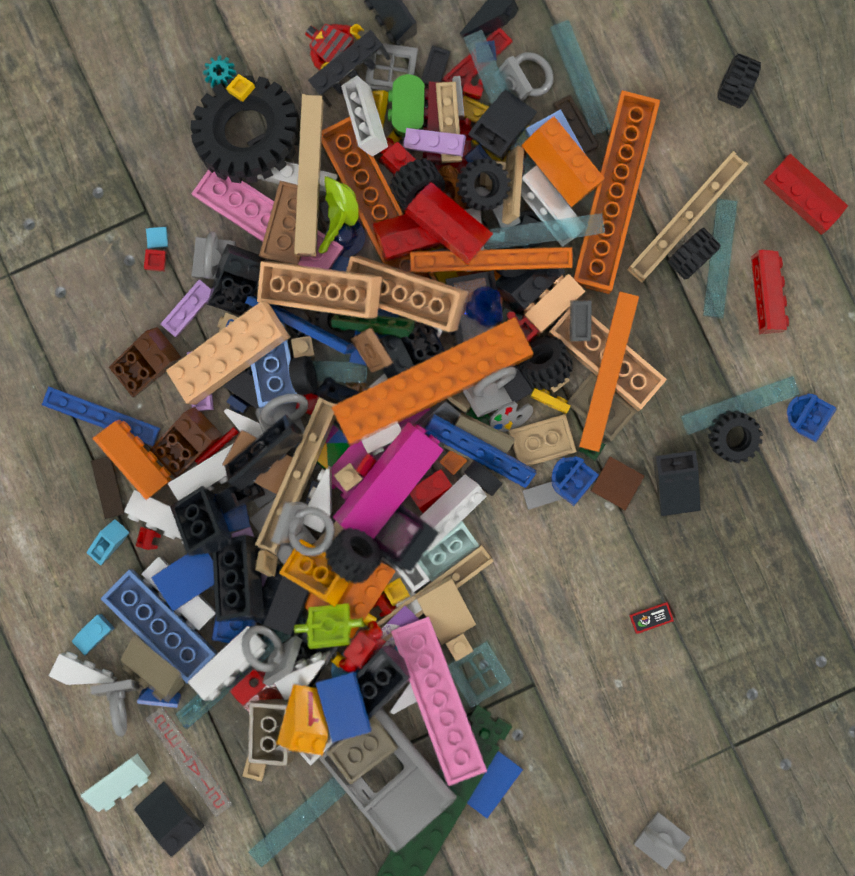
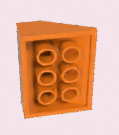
(360, 596)

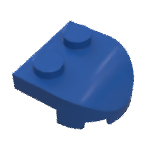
(809, 415)
(572, 478)

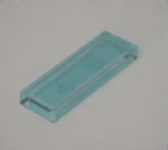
(340, 371)

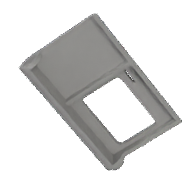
(407, 800)

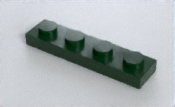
(379, 324)

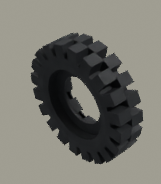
(246, 162)

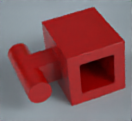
(526, 326)

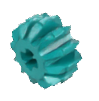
(225, 66)

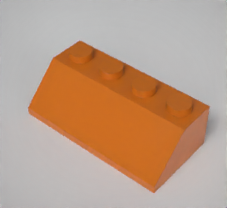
(562, 161)
(133, 459)

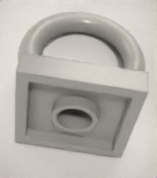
(516, 80)
(208, 255)
(489, 392)
(274, 411)
(291, 524)
(280, 660)
(115, 695)
(662, 841)

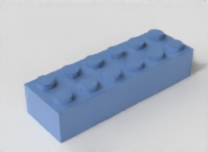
(158, 625)

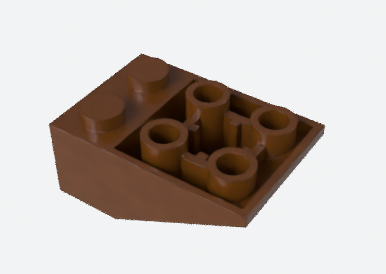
(144, 361)
(185, 441)

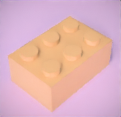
(553, 303)

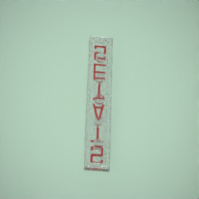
(189, 761)

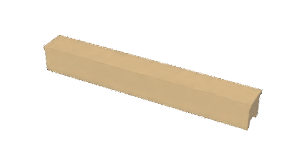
(309, 176)
(687, 217)
(299, 470)
(460, 573)

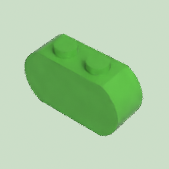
(407, 104)

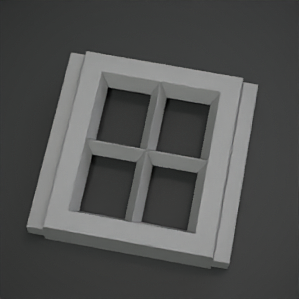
(392, 50)

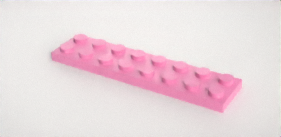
(252, 212)
(439, 701)

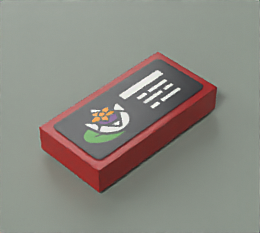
(651, 618)

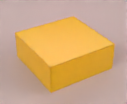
(240, 87)
(396, 592)

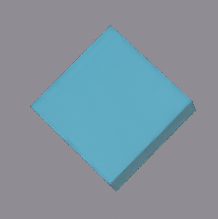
(157, 237)

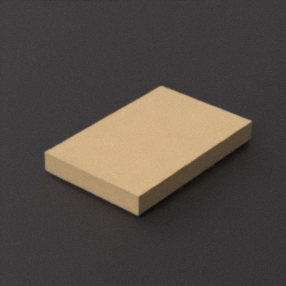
(543, 440)
(446, 610)

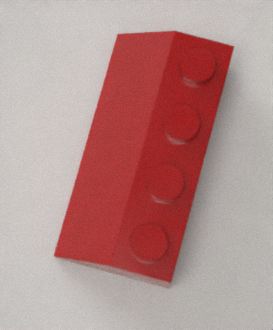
(806, 194)
(448, 223)
(401, 236)
(769, 292)

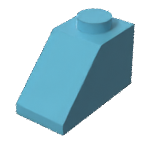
(107, 542)
(92, 634)

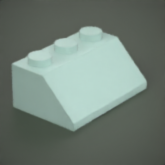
(448, 551)
(117, 784)

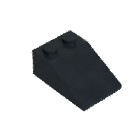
(168, 819)

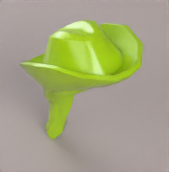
(341, 209)

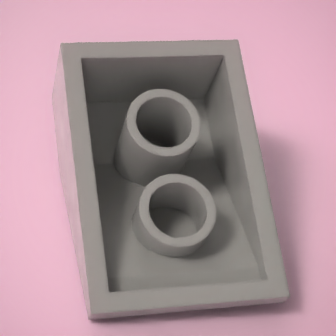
(286, 548)

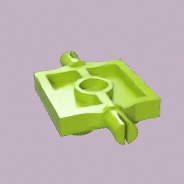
(329, 626)

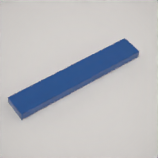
(307, 328)
(97, 414)
(480, 451)

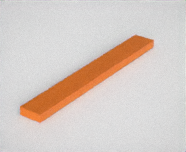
(493, 260)
(609, 371)

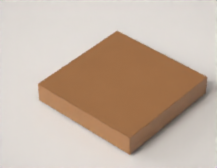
(371, 350)

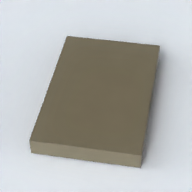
(619, 412)
(484, 432)
(363, 752)

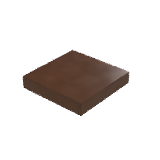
(617, 483)

